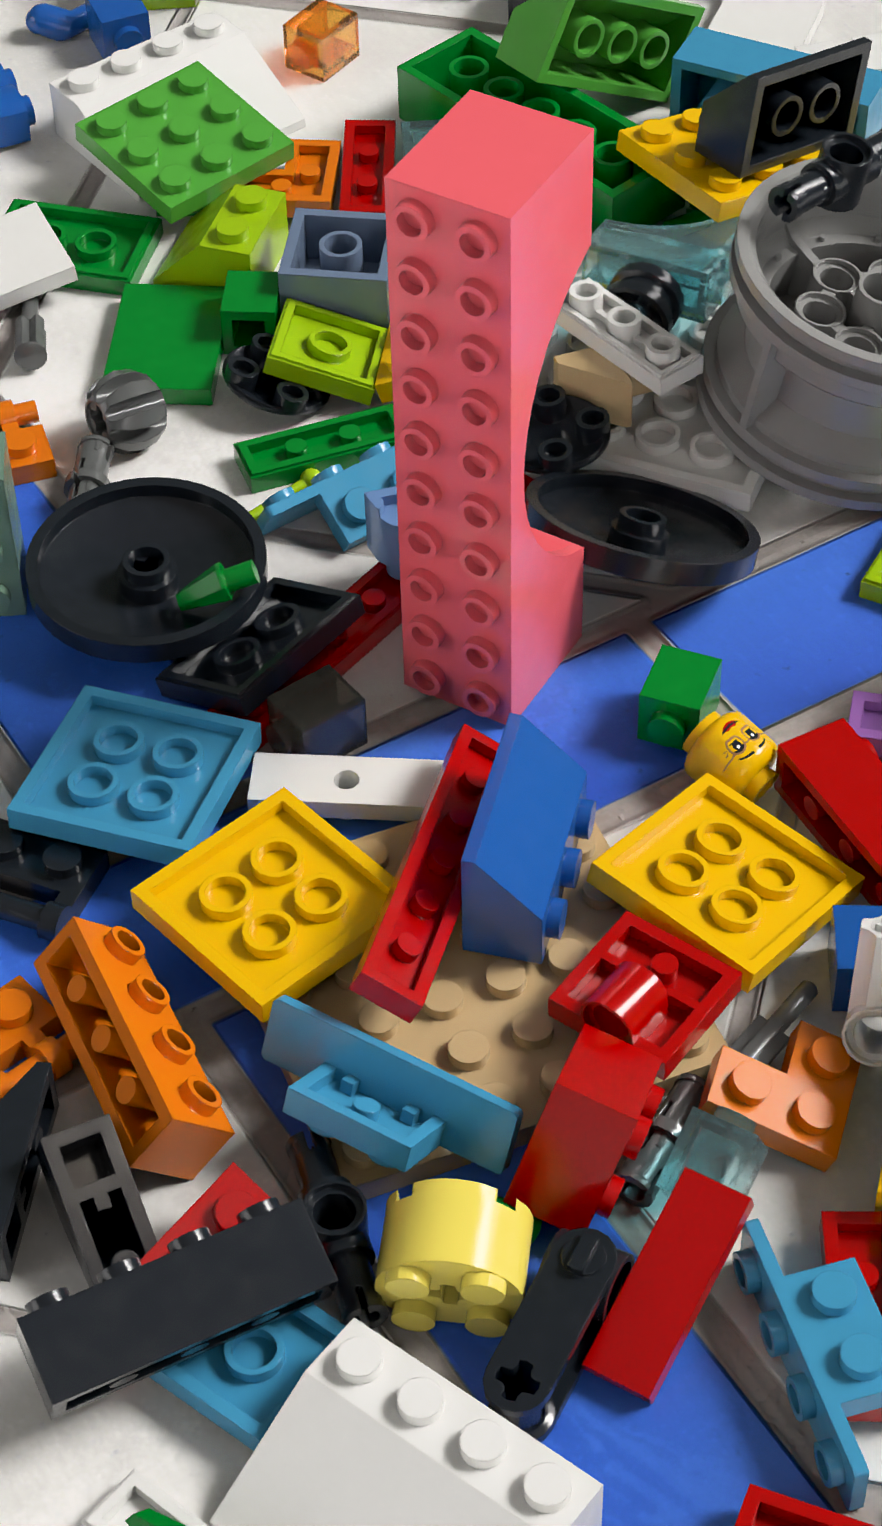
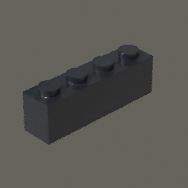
(175, 1305)

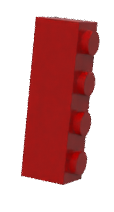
(836, 792)

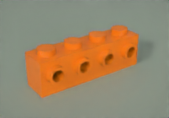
(133, 1049)

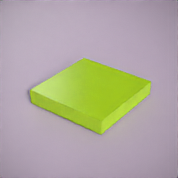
(326, 351)

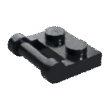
(50, 872)

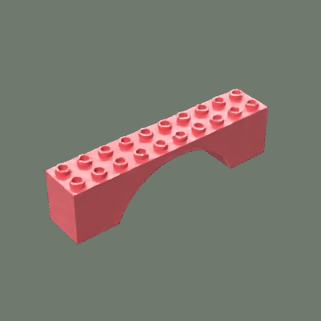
(479, 262)

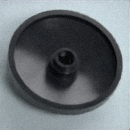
(644, 527)
(117, 556)

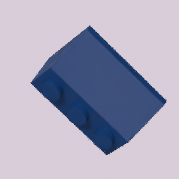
(524, 846)

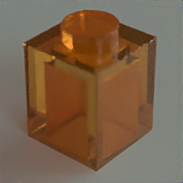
(321, 40)

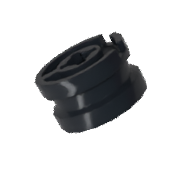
(649, 291)

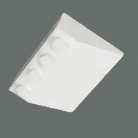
(206, 39)
(399, 1445)

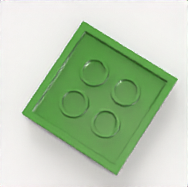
(184, 141)

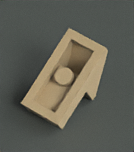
(599, 381)

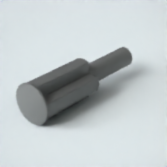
(30, 337)
(766, 1038)

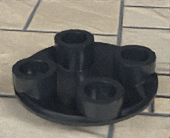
(272, 394)
(564, 432)

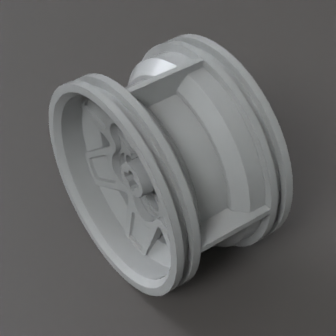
(800, 348)

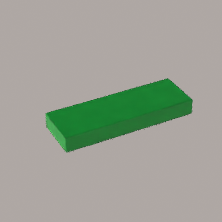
(284, 455)

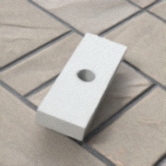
(628, 338)
(347, 784)

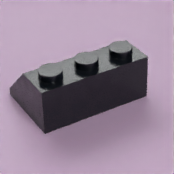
(784, 110)

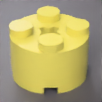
(454, 1257)

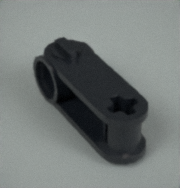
(555, 1329)

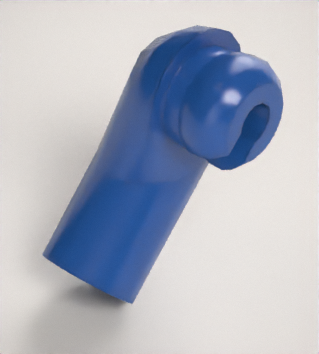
(57, 22)

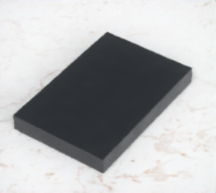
(266, 651)

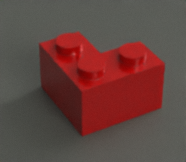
(590, 1120)

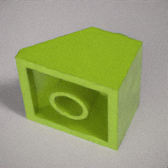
(234, 232)

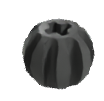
(126, 410)

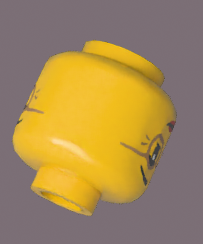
(732, 752)

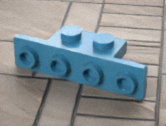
(336, 495)
(383, 1096)
(830, 1346)

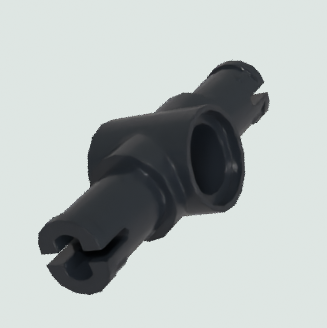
(831, 180)
(336, 1203)

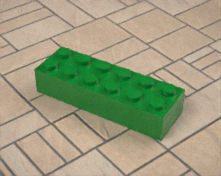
(467, 61)

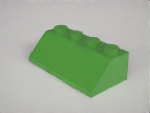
(599, 43)

